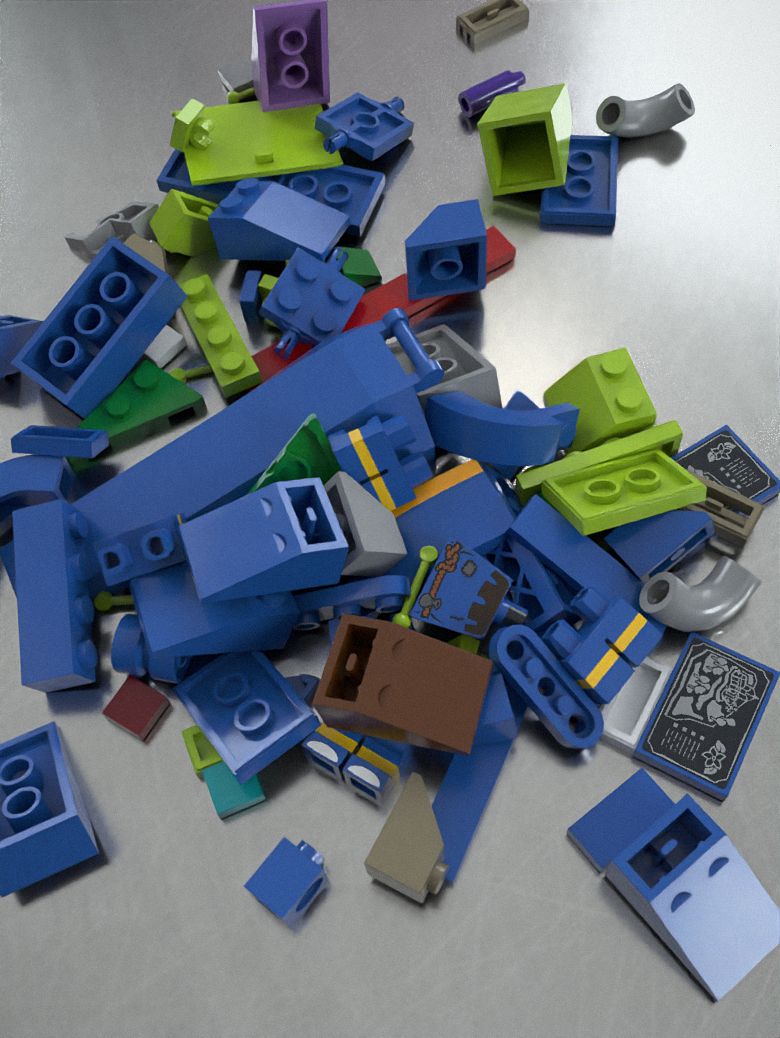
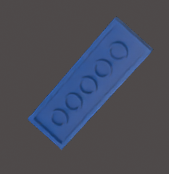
(339, 187)

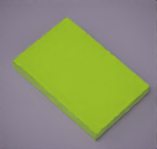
(622, 491)

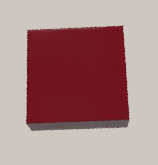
(136, 707)

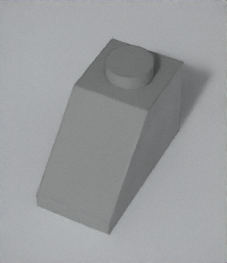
(367, 527)

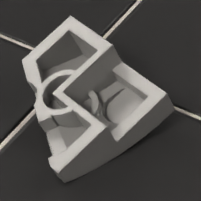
(121, 225)

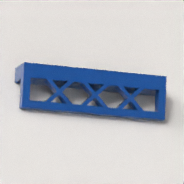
(545, 583)

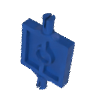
(364, 126)
(311, 300)

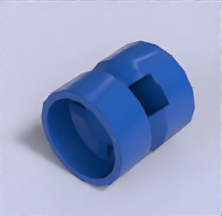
(131, 655)

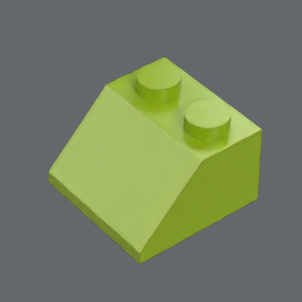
(608, 398)

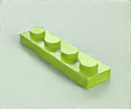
(218, 337)
(664, 436)

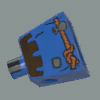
(466, 593)

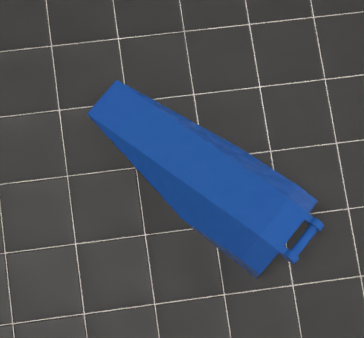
(223, 457)

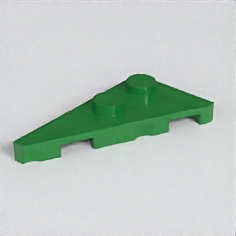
(141, 404)
(303, 457)

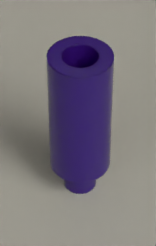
(481, 95)

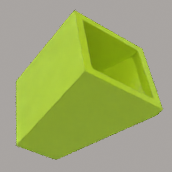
(527, 139)

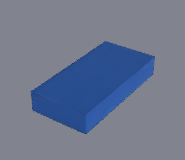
(60, 441)
(619, 819)

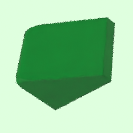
(359, 266)

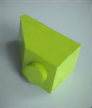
(183, 224)

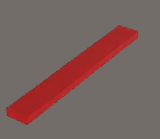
(380, 301)

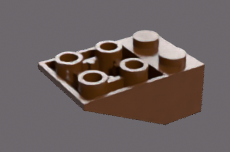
(402, 686)

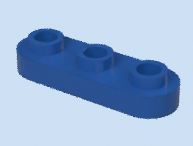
(378, 593)
(563, 693)

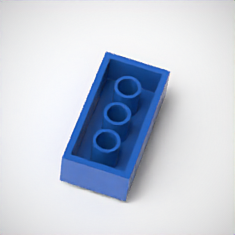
(100, 328)

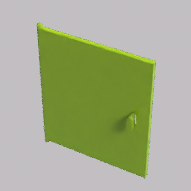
(258, 143)

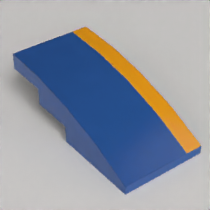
(454, 504)

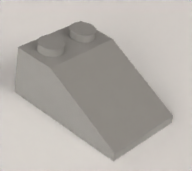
(462, 367)

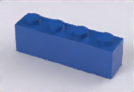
(53, 597)

